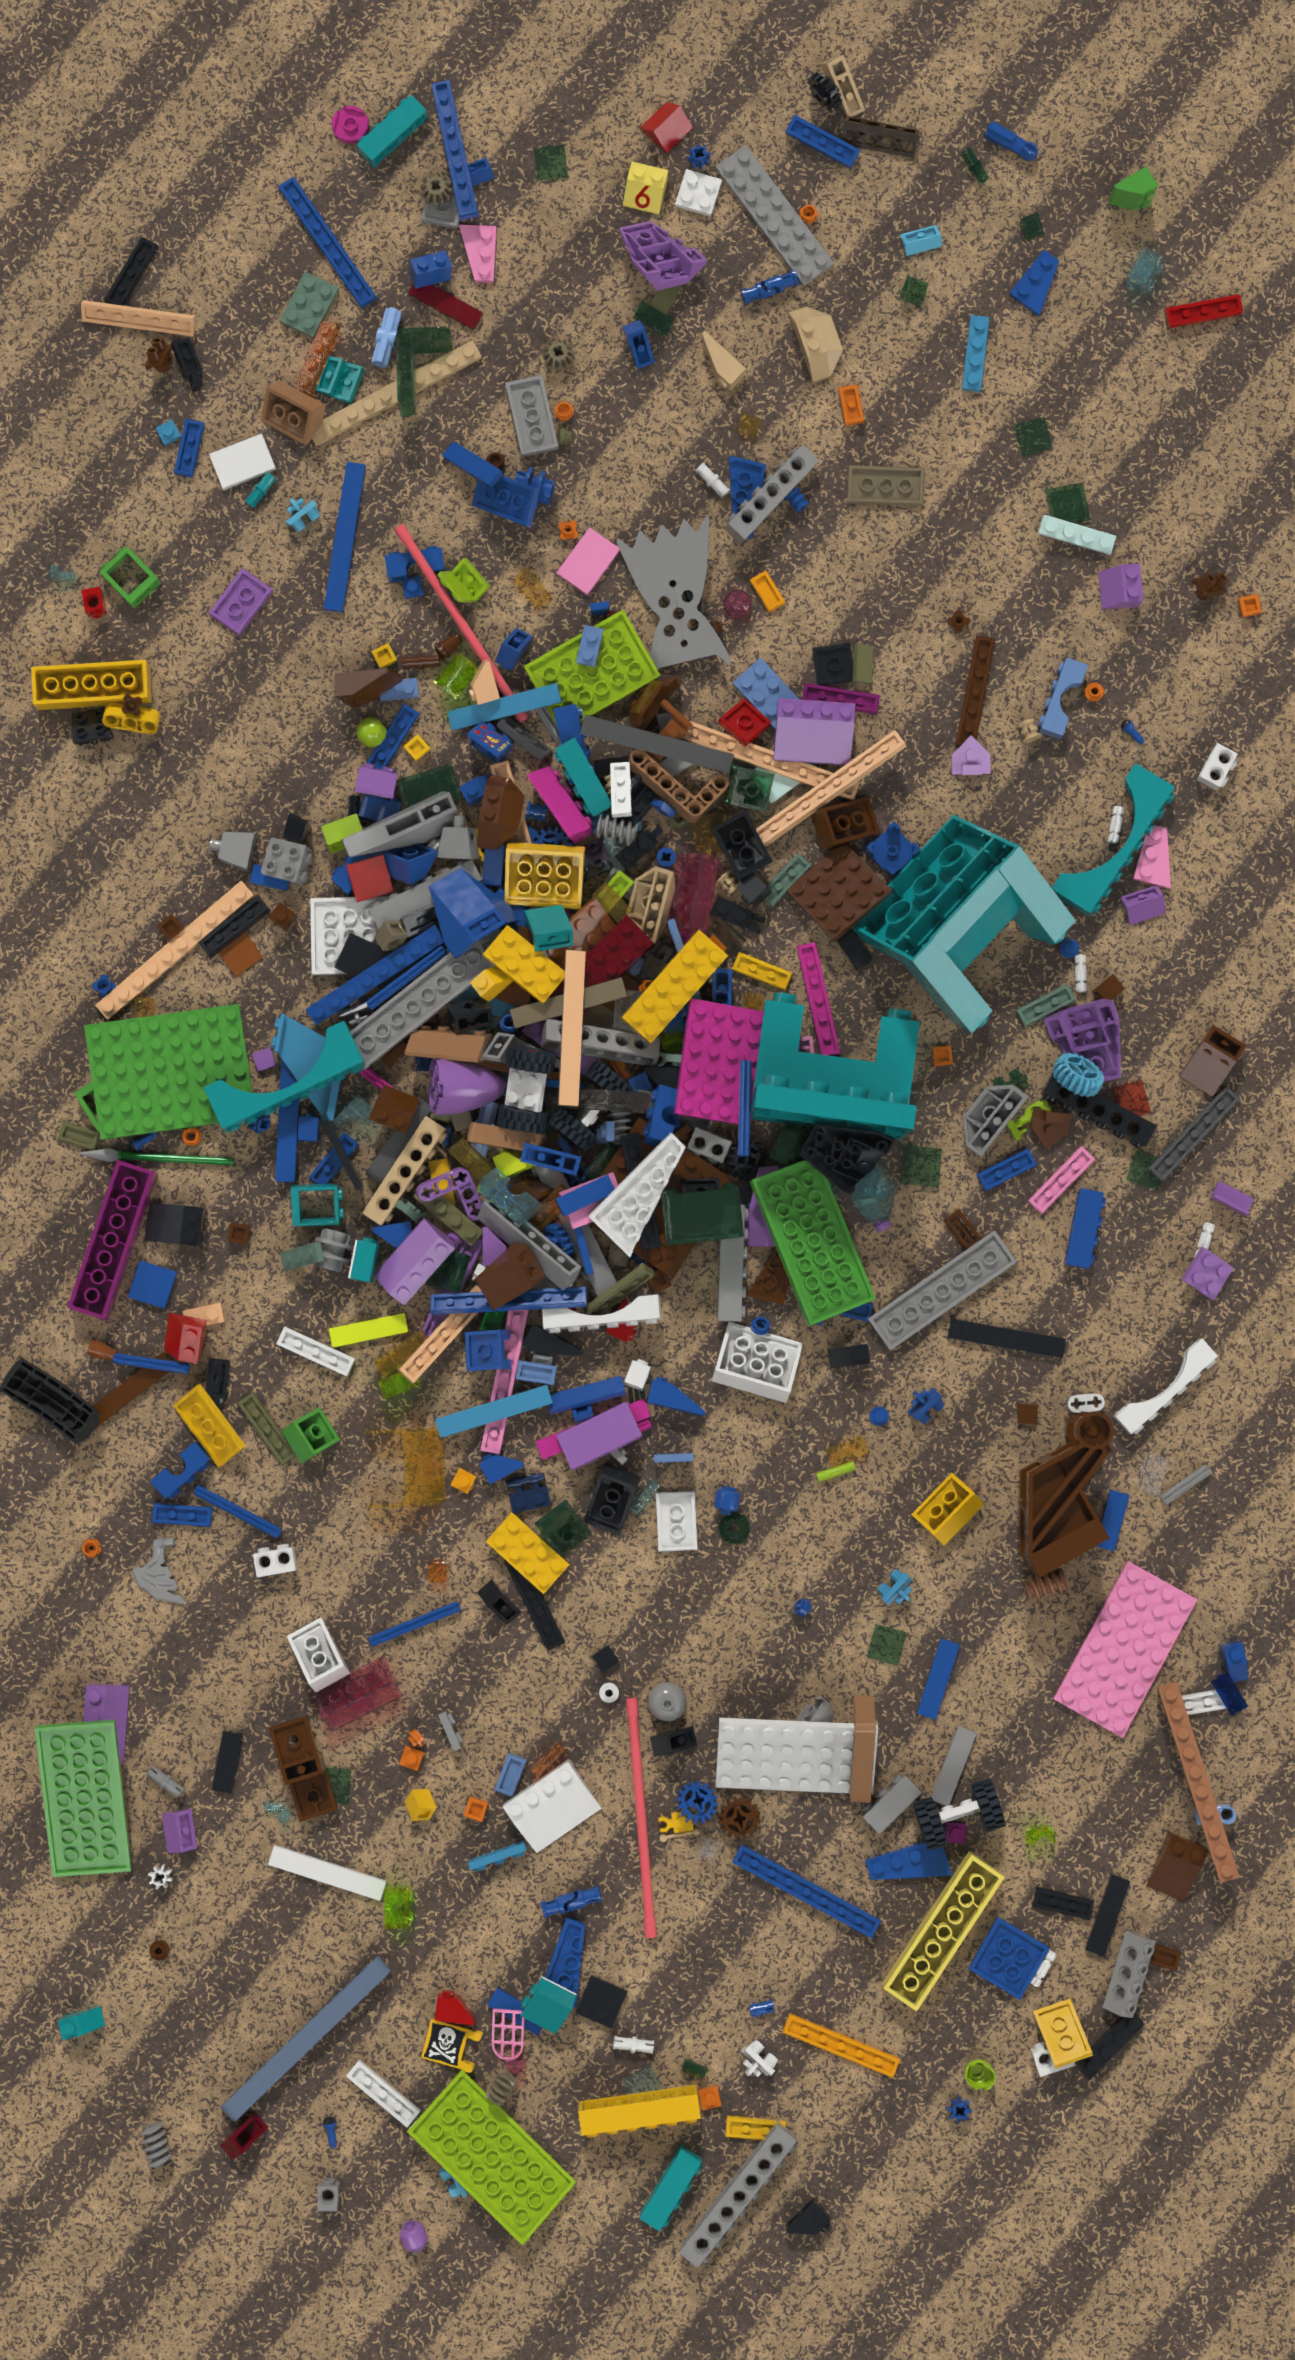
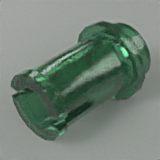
(694, 2068)

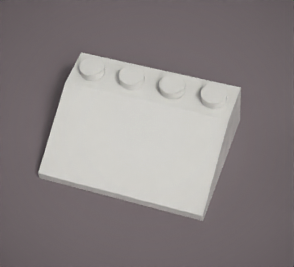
(757, 1362)
(551, 1806)

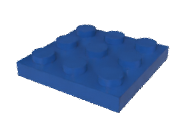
(1008, 1957)

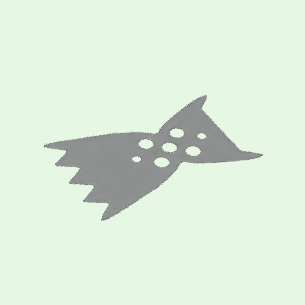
(681, 560)

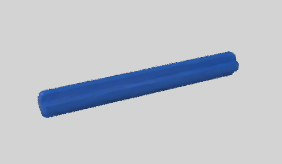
(405, 978)
(744, 1108)
(237, 1511)
(415, 1623)

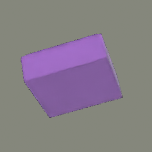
(264, 1059)

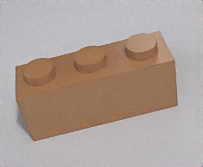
(292, 412)

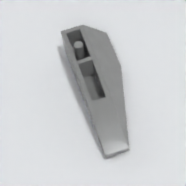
(406, 828)

